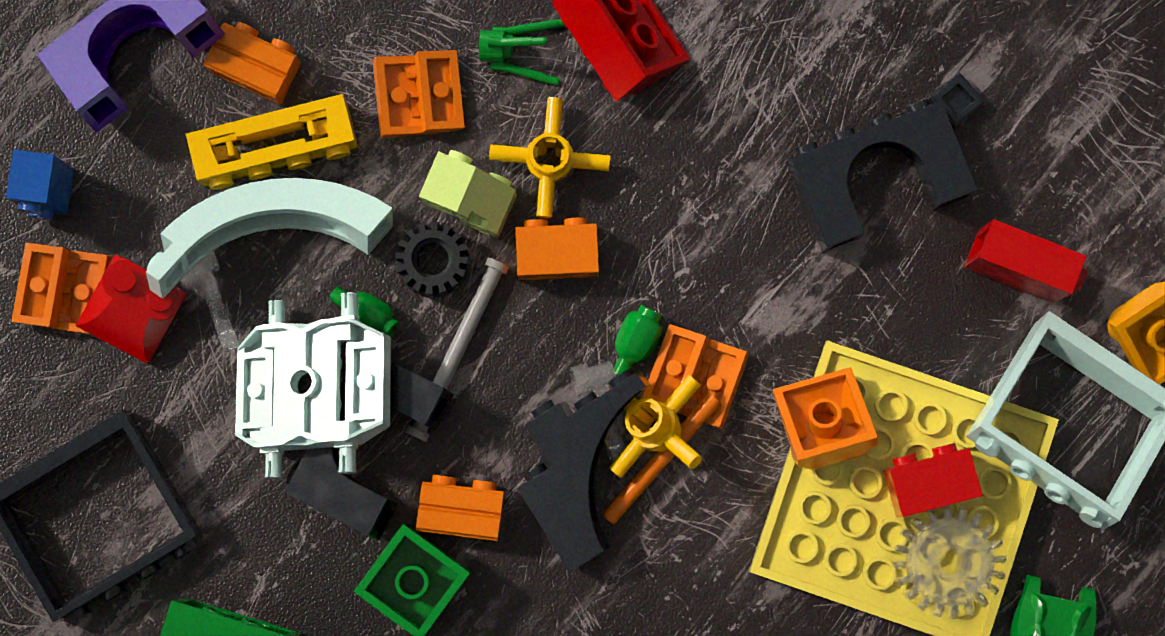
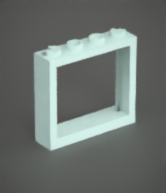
(1109, 373)

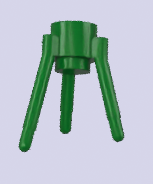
(499, 45)

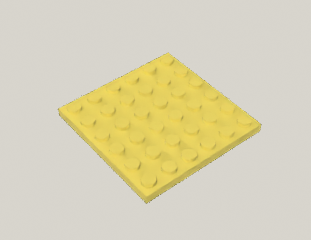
(837, 523)

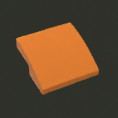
(418, 94)
(56, 286)
(707, 361)

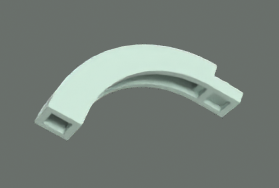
(262, 207)

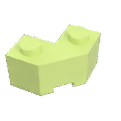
(468, 193)

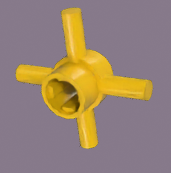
(544, 173)
(663, 435)

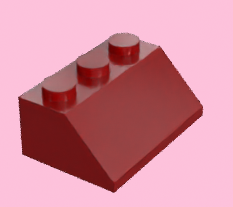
(623, 42)

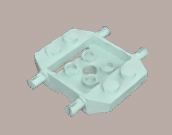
(278, 354)

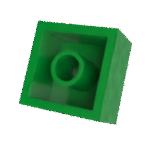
(412, 581)

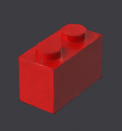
(932, 481)

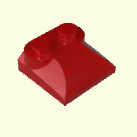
(128, 312)

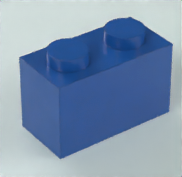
(39, 184)

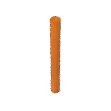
(659, 461)

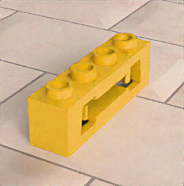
(259, 163)

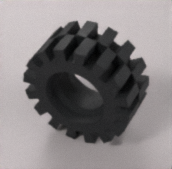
(432, 235)

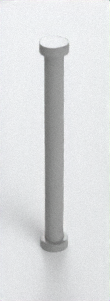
(464, 334)

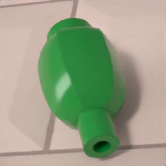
(371, 311)
(637, 338)

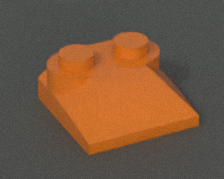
(825, 419)

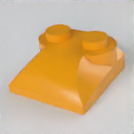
(1141, 331)

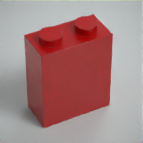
(1026, 262)

